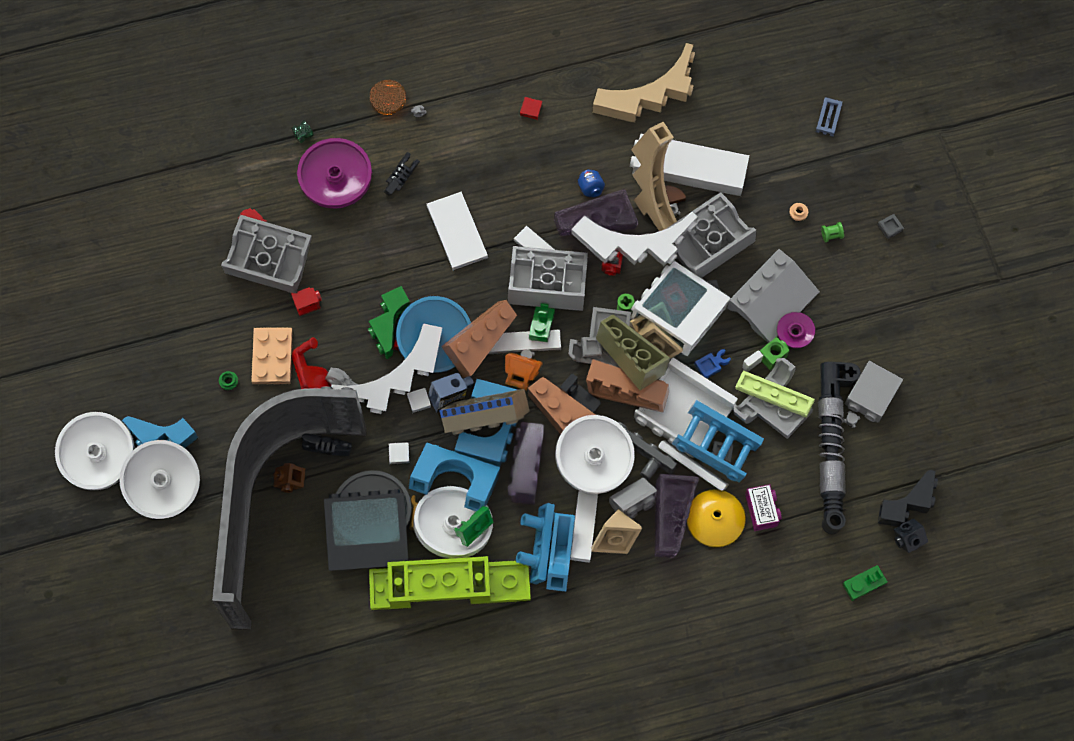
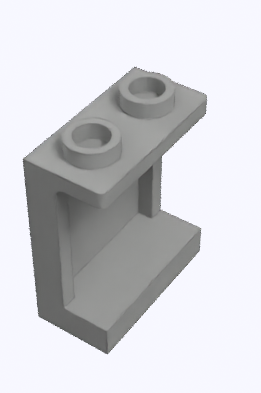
(873, 392)

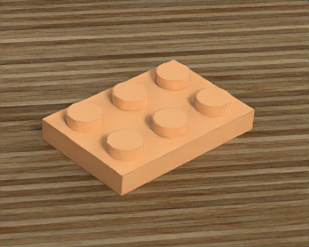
(272, 356)

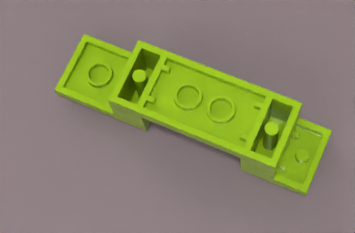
(448, 580)

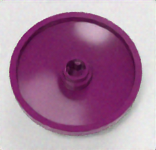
(334, 173)

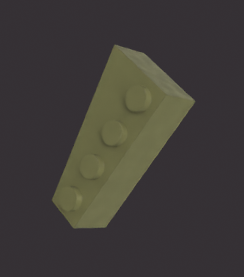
(632, 352)

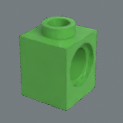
(769, 359)

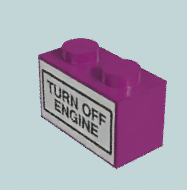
(762, 507)

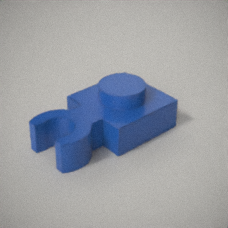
(710, 365)

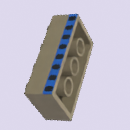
(484, 411)

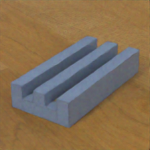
(825, 130)

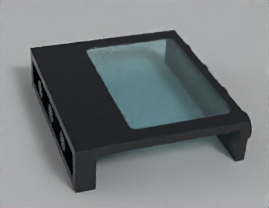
(365, 530)

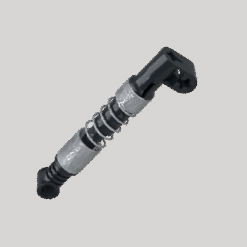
(831, 413)

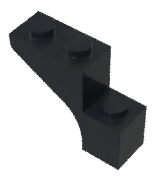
(919, 499)

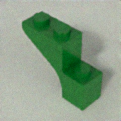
(383, 326)

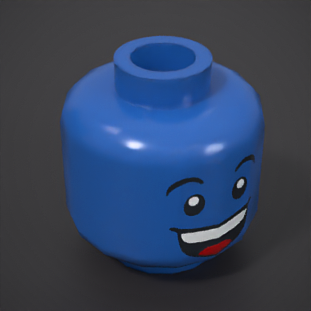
(591, 183)

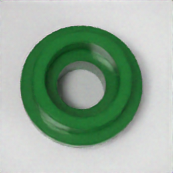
(228, 375)

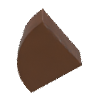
(674, 194)

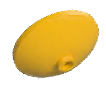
(716, 530)

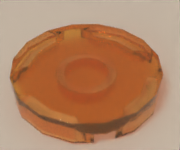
(387, 97)

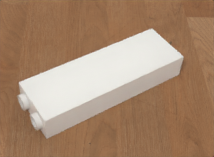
(702, 167)

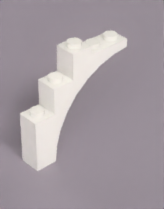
(634, 247)
(421, 359)

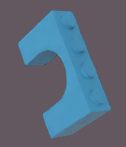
(490, 448)
(437, 460)

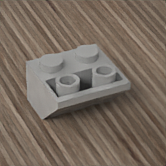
(634, 498)

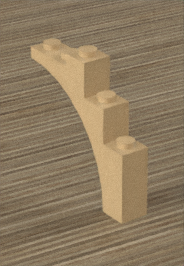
(629, 103)
(650, 175)

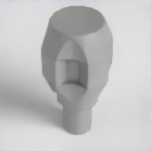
(339, 377)

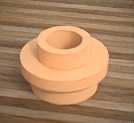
(798, 216)

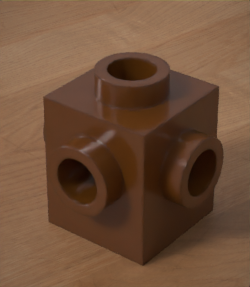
(289, 477)

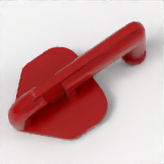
(308, 376)

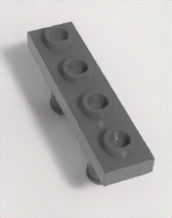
(652, 453)

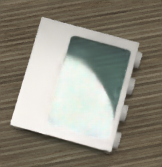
(681, 305)

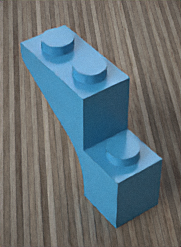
(144, 432)
(560, 552)

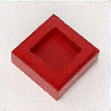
(531, 108)

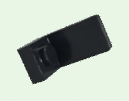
(572, 388)

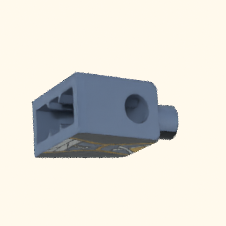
(448, 390)

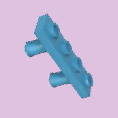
(543, 536)

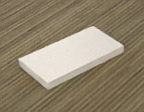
(457, 230)

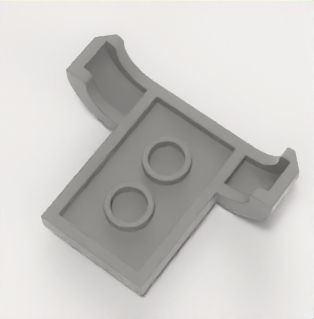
(598, 315)
(778, 418)

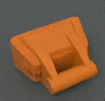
(521, 367)

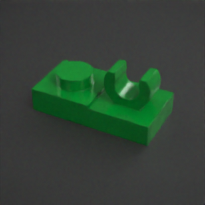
(541, 323)
(474, 526)
(864, 583)

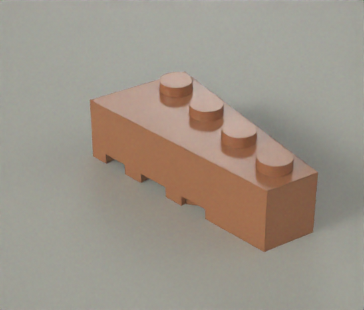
(478, 338)
(613, 384)
(556, 404)

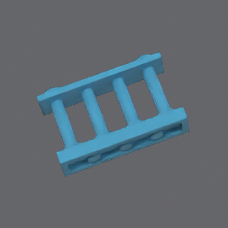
(720, 423)

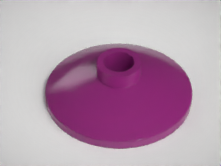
(800, 323)

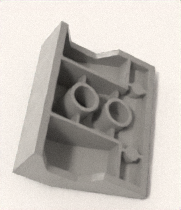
(715, 238)
(267, 254)
(542, 276)
(772, 293)

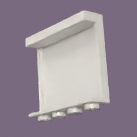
(684, 389)

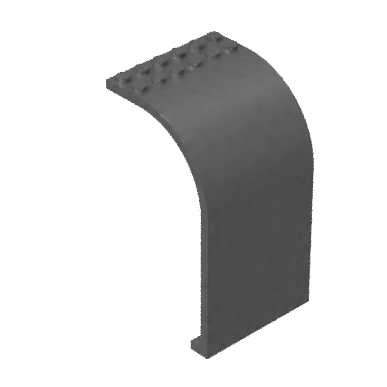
(256, 440)

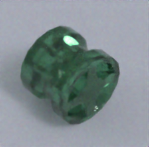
(302, 131)

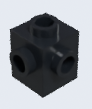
(910, 535)

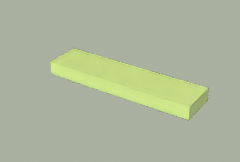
(775, 394)

